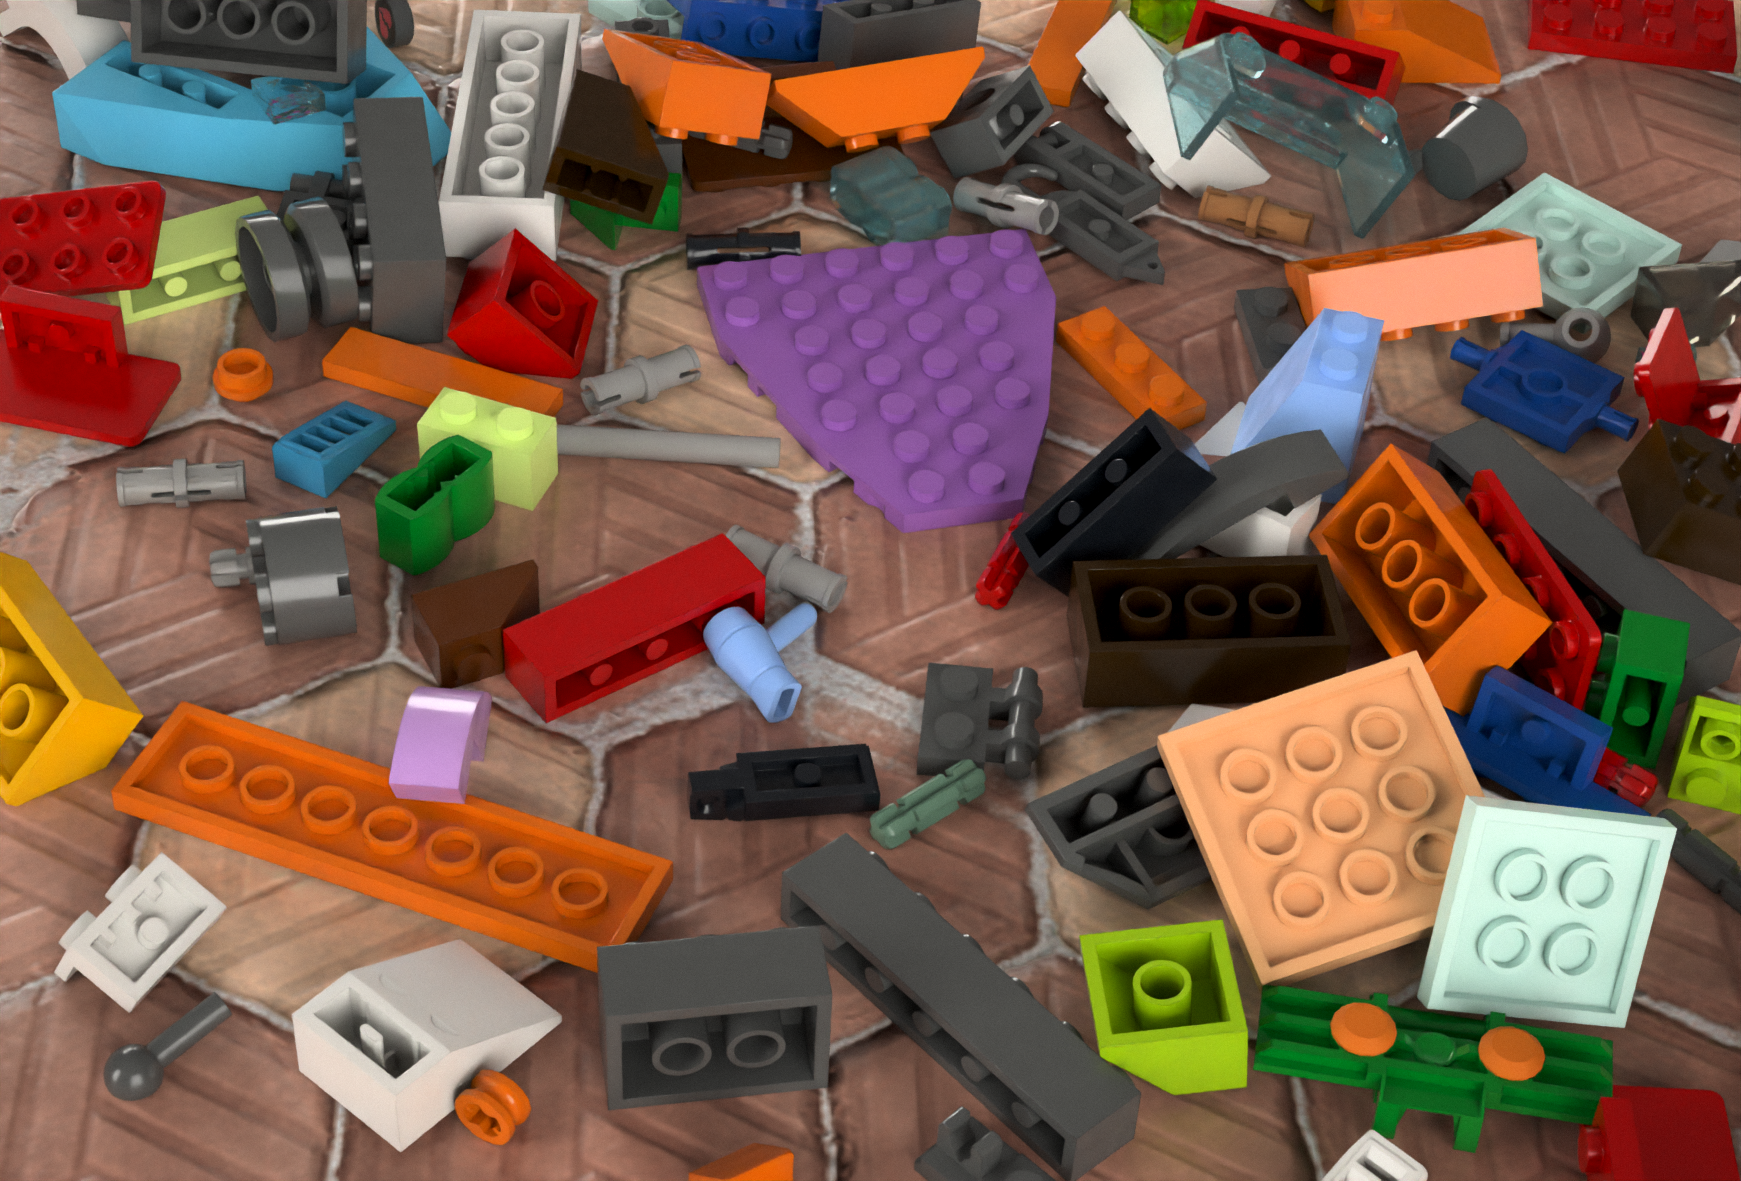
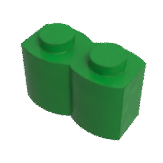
(435, 504)

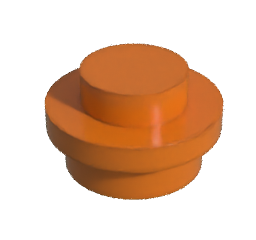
(242, 375)

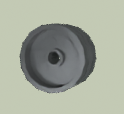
(297, 268)

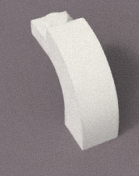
(73, 37)

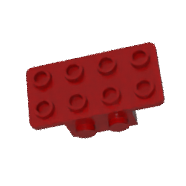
(81, 239)
(72, 371)
(1570, 647)
(1658, 1137)

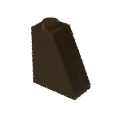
(606, 151)

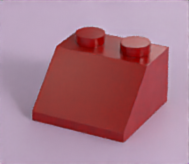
(522, 312)

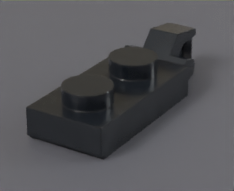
(786, 785)

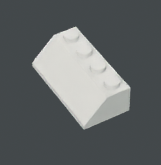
(1128, 71)

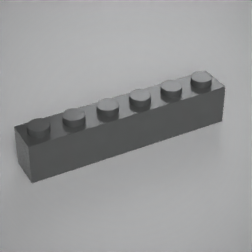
(1590, 551)
(962, 1008)

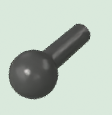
(138, 1069)

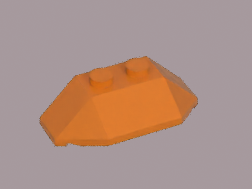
(876, 99)

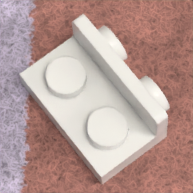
(142, 933)

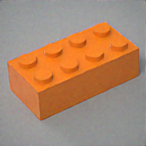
(1428, 576)

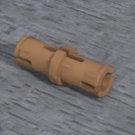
(1256, 216)

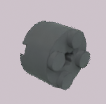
(301, 576)

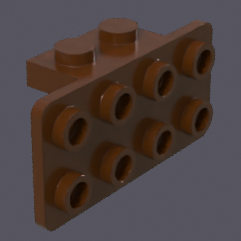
(722, 167)

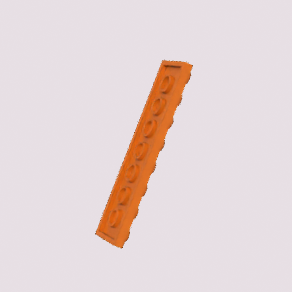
(345, 826)

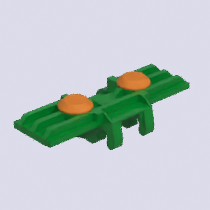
(1432, 1060)

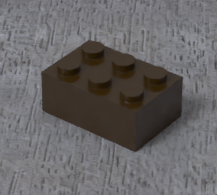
(1686, 499)

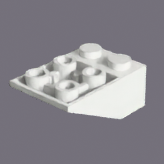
(413, 1035)

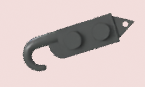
(1095, 230)

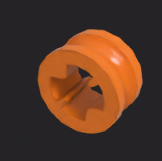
(492, 1107)

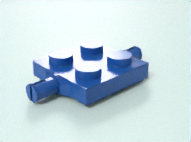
(1542, 391)

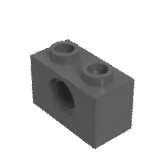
(992, 122)

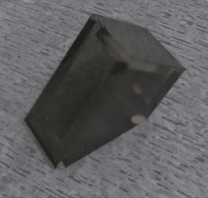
(1703, 292)

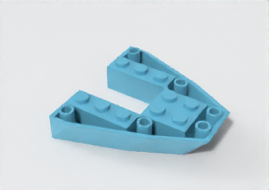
(215, 129)

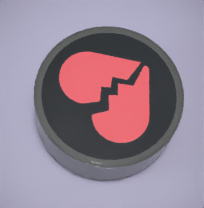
(394, 22)

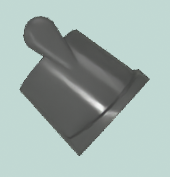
(1472, 149)

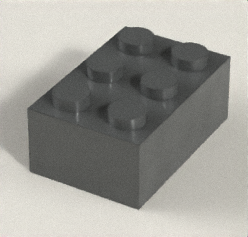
(714, 1017)

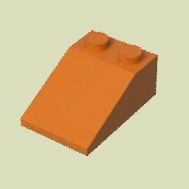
(1433, 37)
(690, 86)

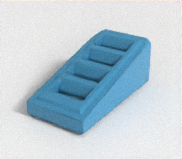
(298, 455)

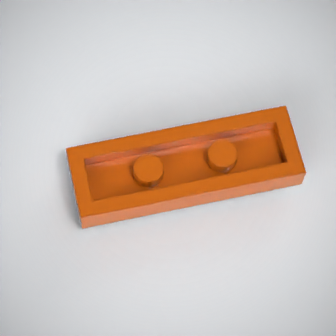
(1129, 368)

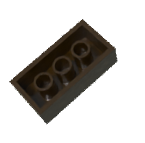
(1204, 629)

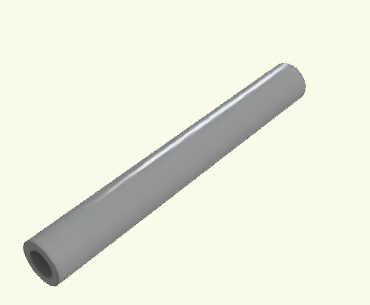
(668, 446)

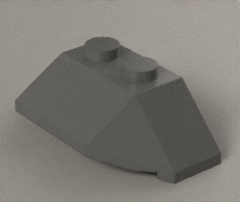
(1124, 831)

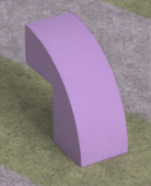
(437, 742)

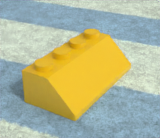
(57, 697)

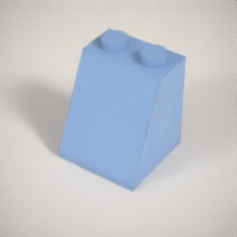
(1318, 386)

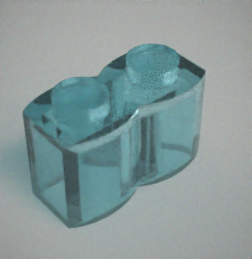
(890, 198)

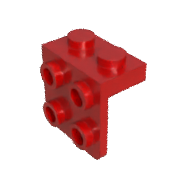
(1673, 387)

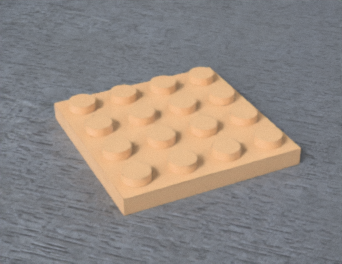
(1326, 816)

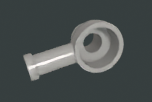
(1558, 334)

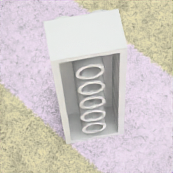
(506, 130)

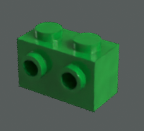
(1640, 683)

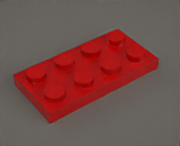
(1641, 31)

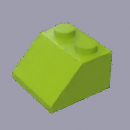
(1168, 1005)

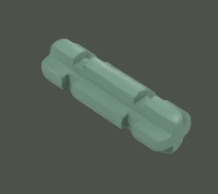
(927, 804)

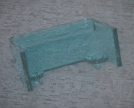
(1295, 108)

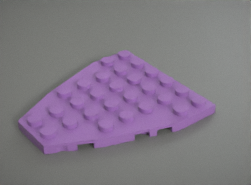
(902, 366)

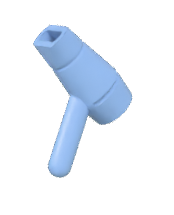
(753, 659)

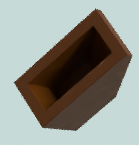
(464, 622)

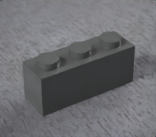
(893, 30)

